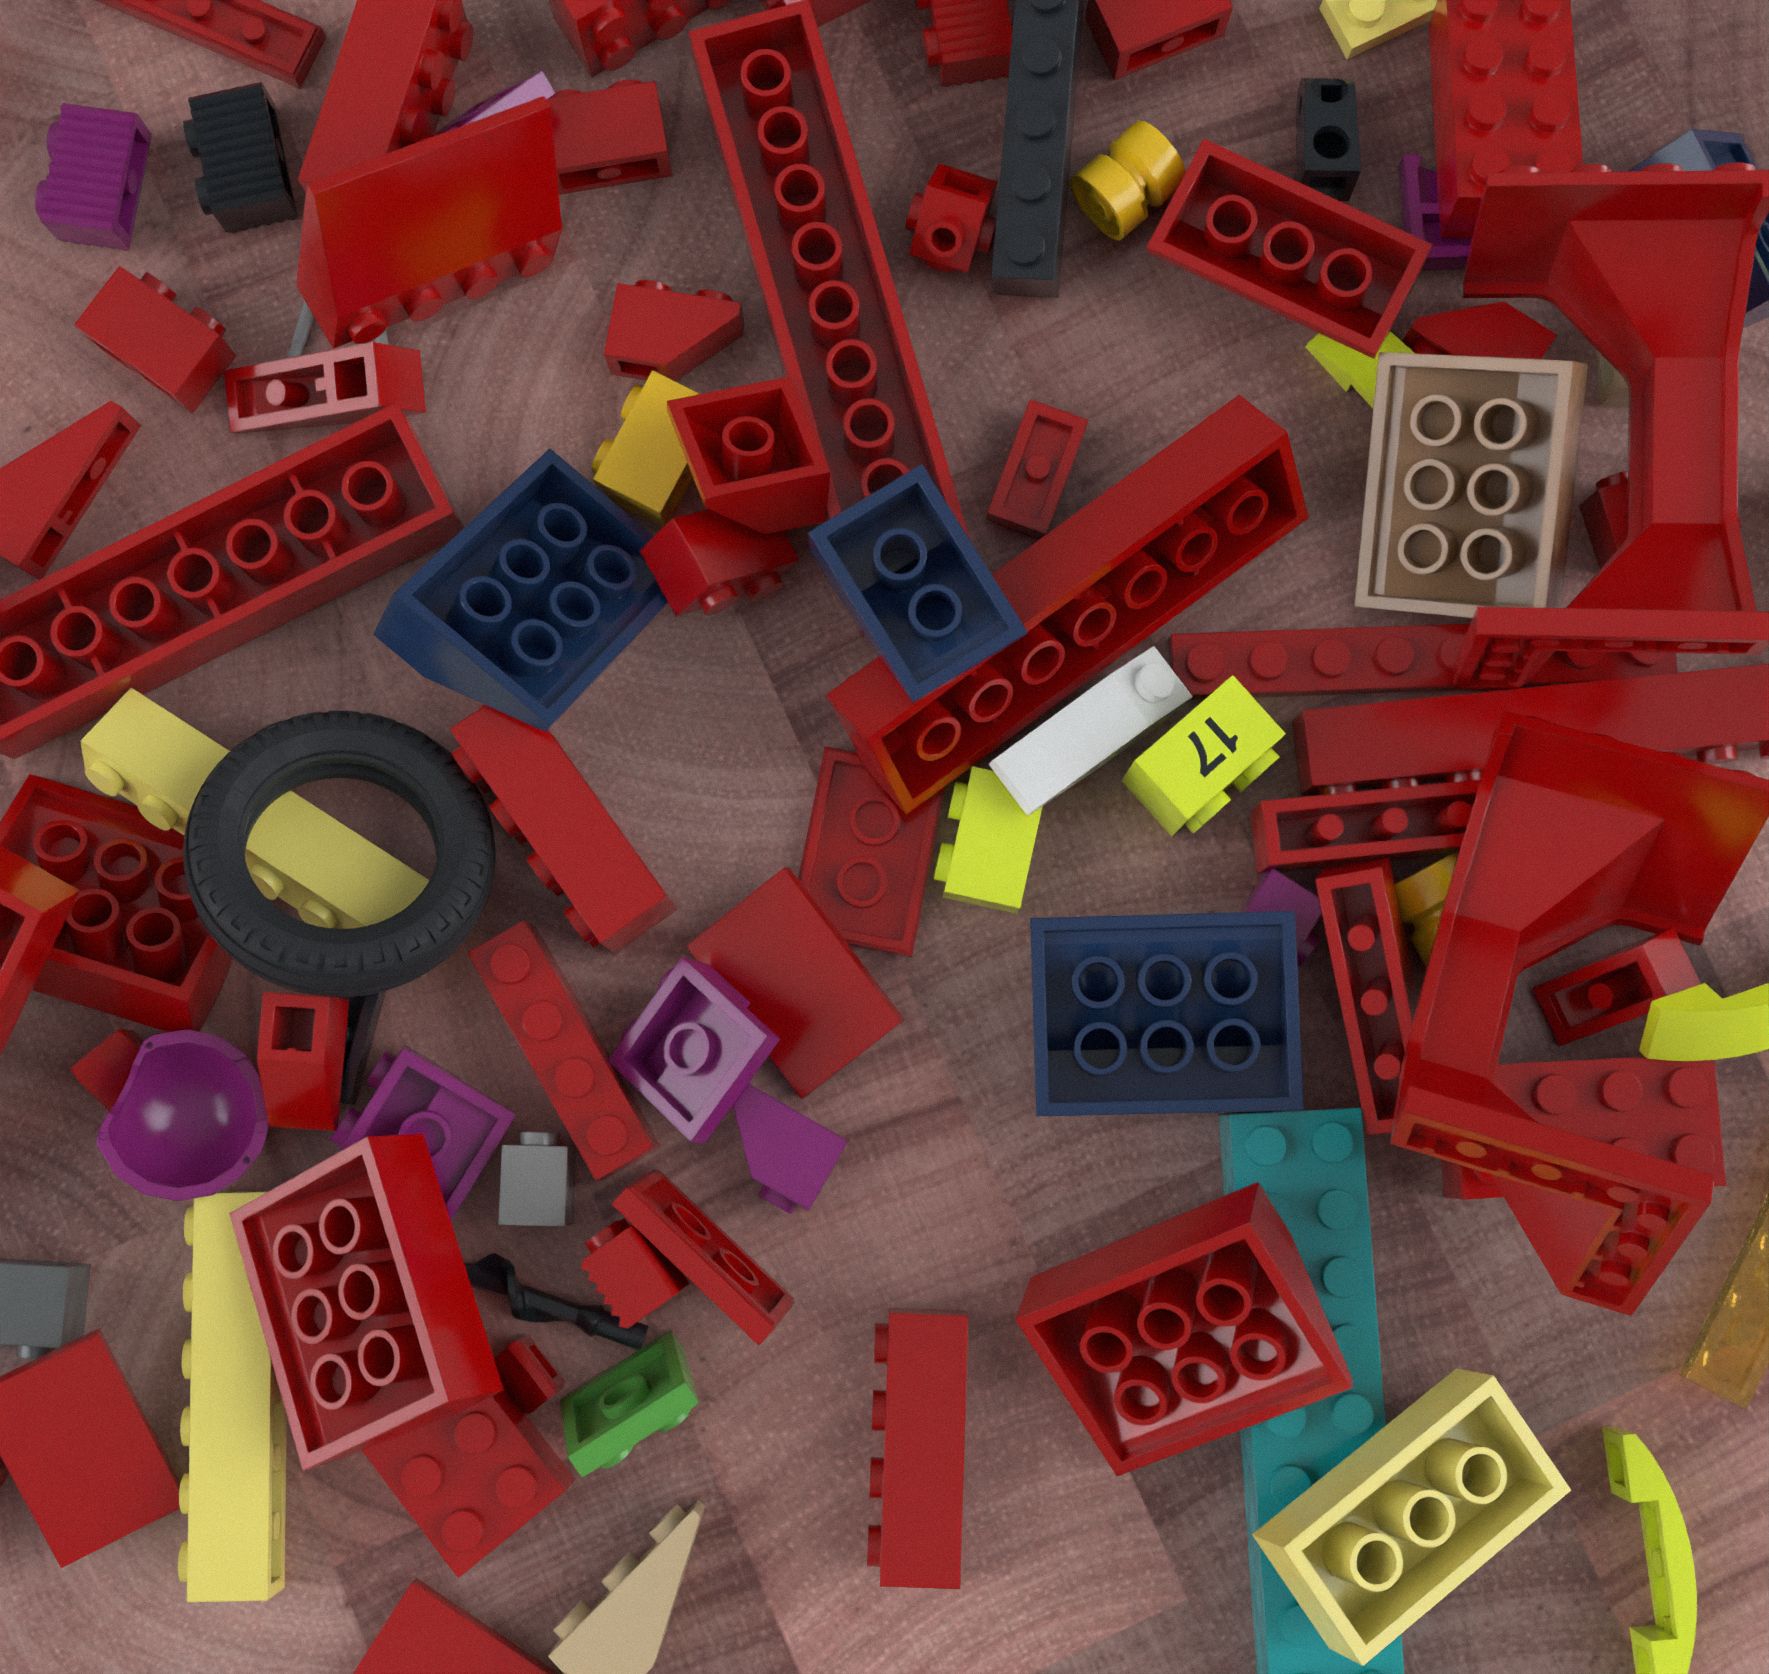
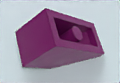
(785, 1149)

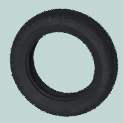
(330, 959)

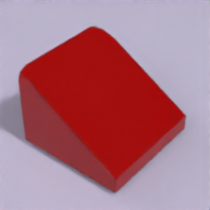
(108, 1066)
(528, 1374)

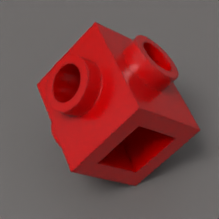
(952, 219)

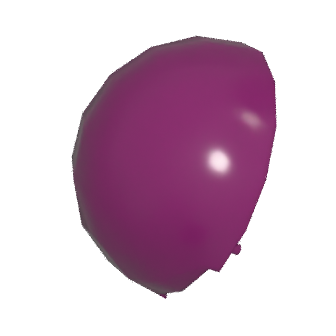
(185, 1117)

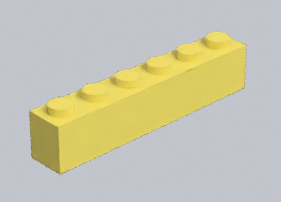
(293, 847)
(232, 1422)

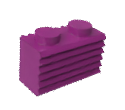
(93, 176)

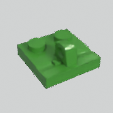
(628, 1403)

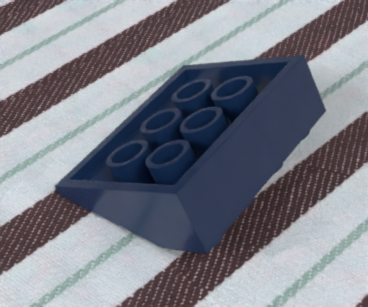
(528, 597)
(1166, 1014)

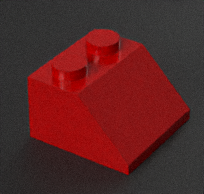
(754, 455)

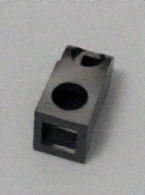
(1327, 136)

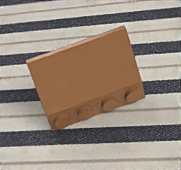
(1469, 483)

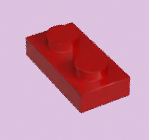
(1037, 469)

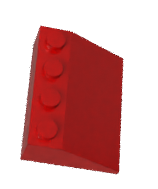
(430, 224)
(133, 929)
(364, 1299)
(1185, 1331)

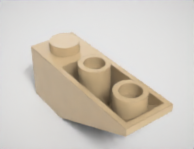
(631, 1619)

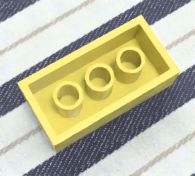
(1411, 1514)

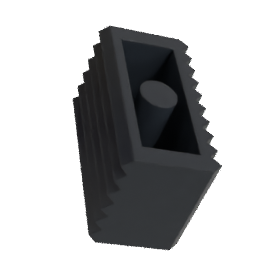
(241, 158)

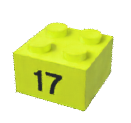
(1213, 746)

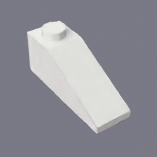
(1091, 730)

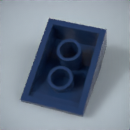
(915, 584)

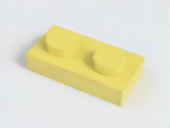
(1368, 23)

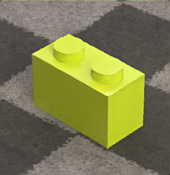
(991, 845)

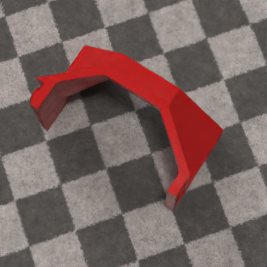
(1660, 286)
(1555, 848)

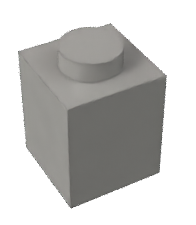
(537, 1181)

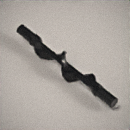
(498, 1277)

